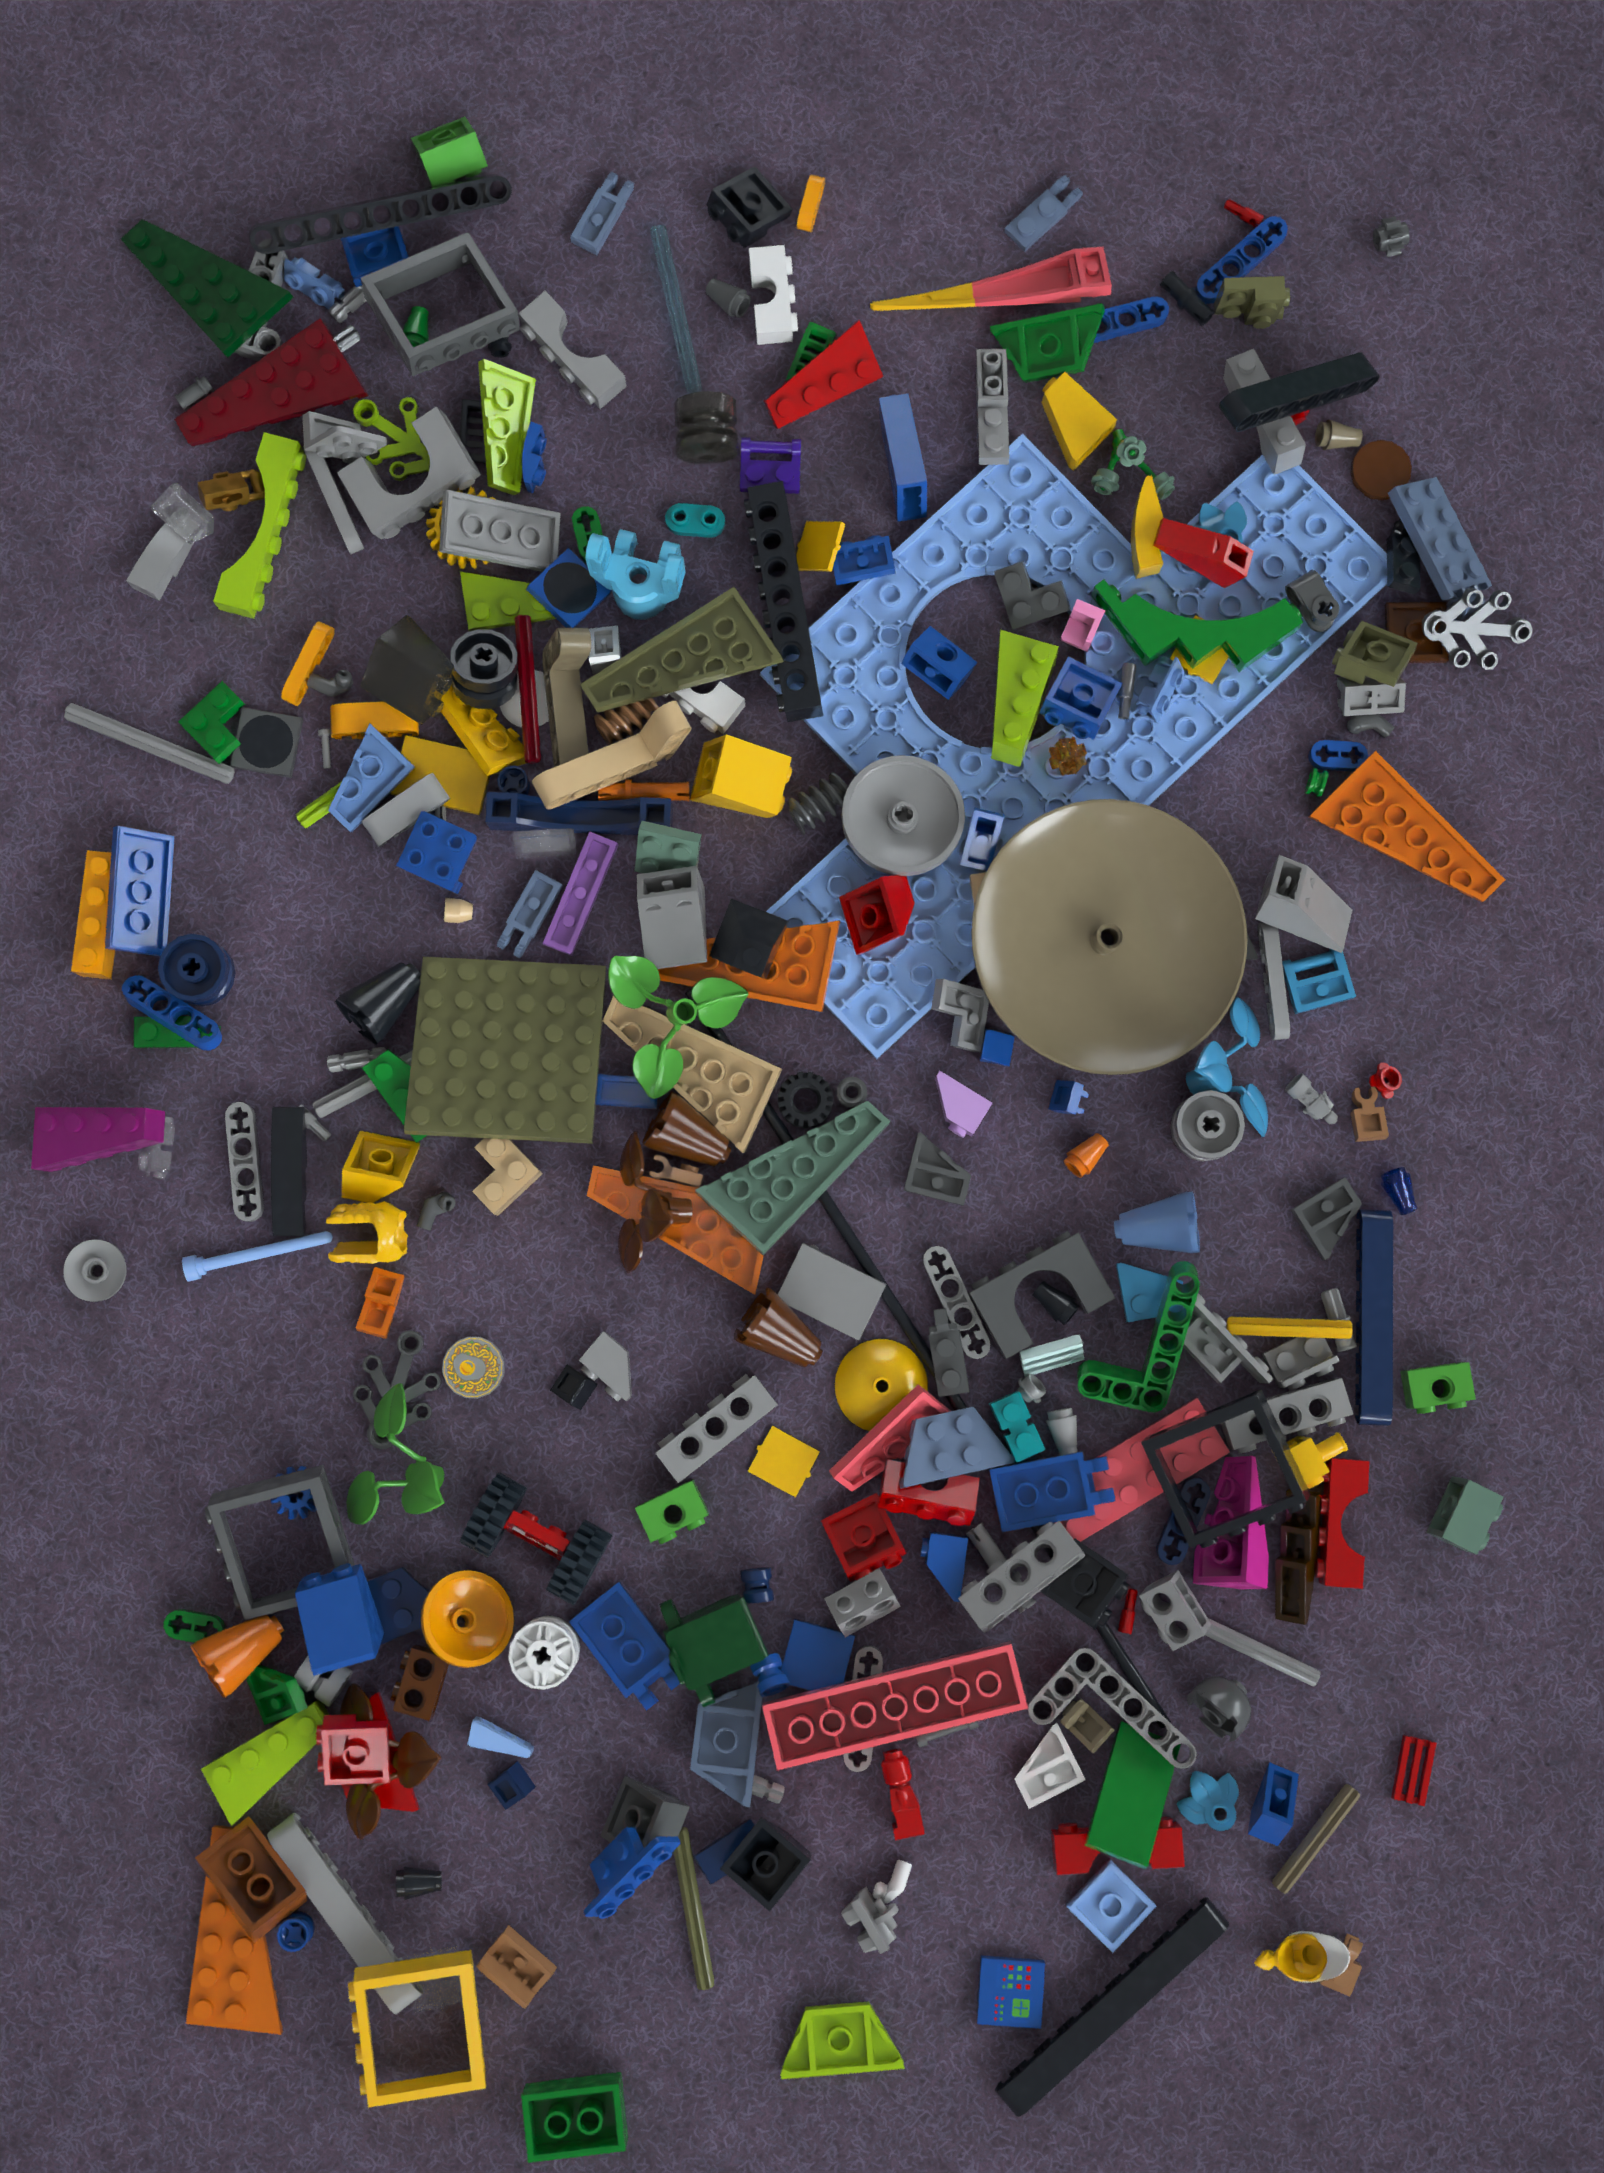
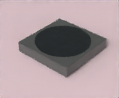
(267, 742)

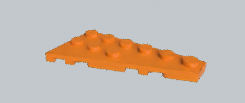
(704, 1238)
(230, 1972)

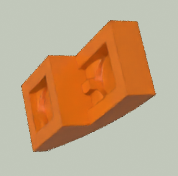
(380, 1302)

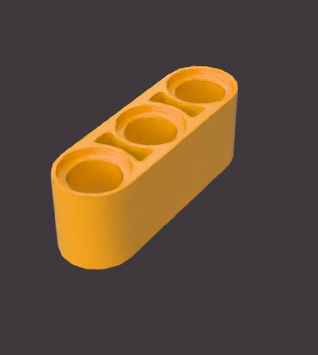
(354, 718)

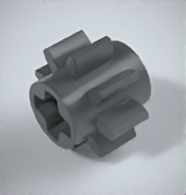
(1391, 236)

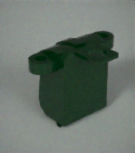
(711, 1643)

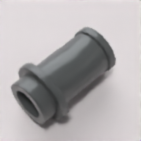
(194, 393)

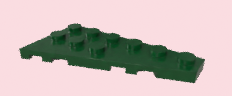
(214, 292)

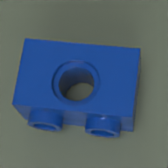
(939, 662)

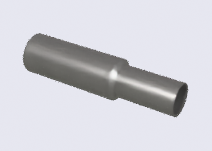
(1126, 689)

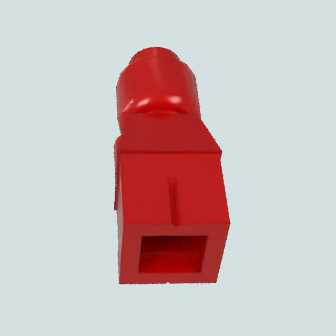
(903, 1799)

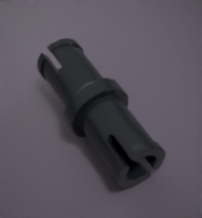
(1187, 298)

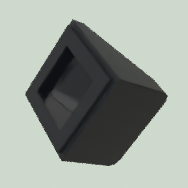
(573, 1387)

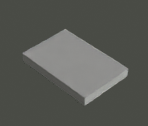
(831, 1291)

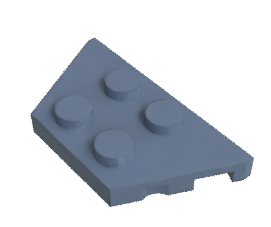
(950, 1447)
(728, 1742)

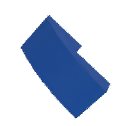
(532, 464)

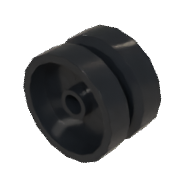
(484, 669)

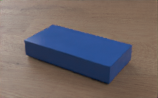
(622, 1092)

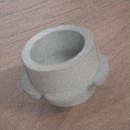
(1031, 1388)

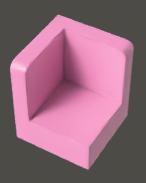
(1082, 625)

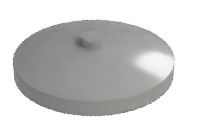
(903, 815)

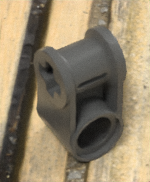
(1310, 597)

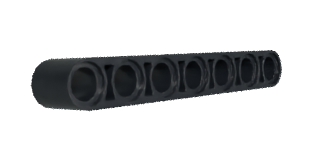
(1298, 391)

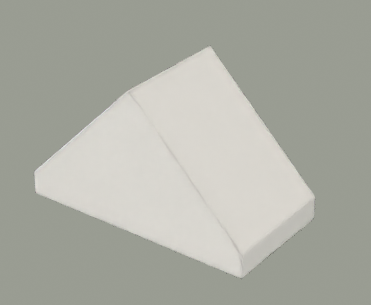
(604, 647)

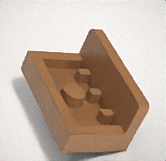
(516, 1966)

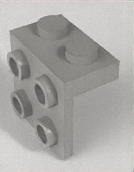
(338, 438)

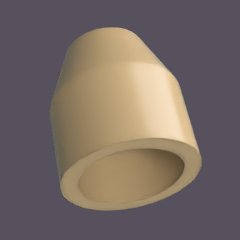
(457, 910)

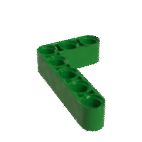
(1158, 1351)

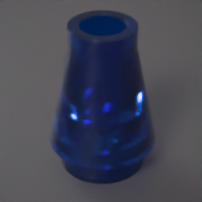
(1400, 1190)

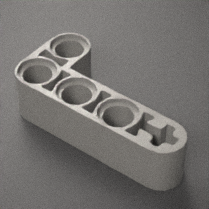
(255, 346)

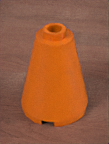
(237, 1651)

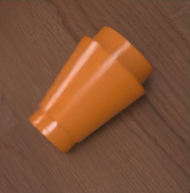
(1086, 1155)

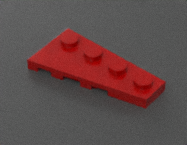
(832, 374)

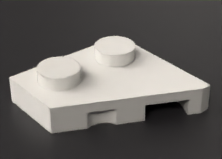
(1049, 1769)

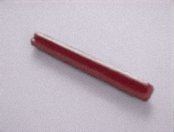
(527, 689)

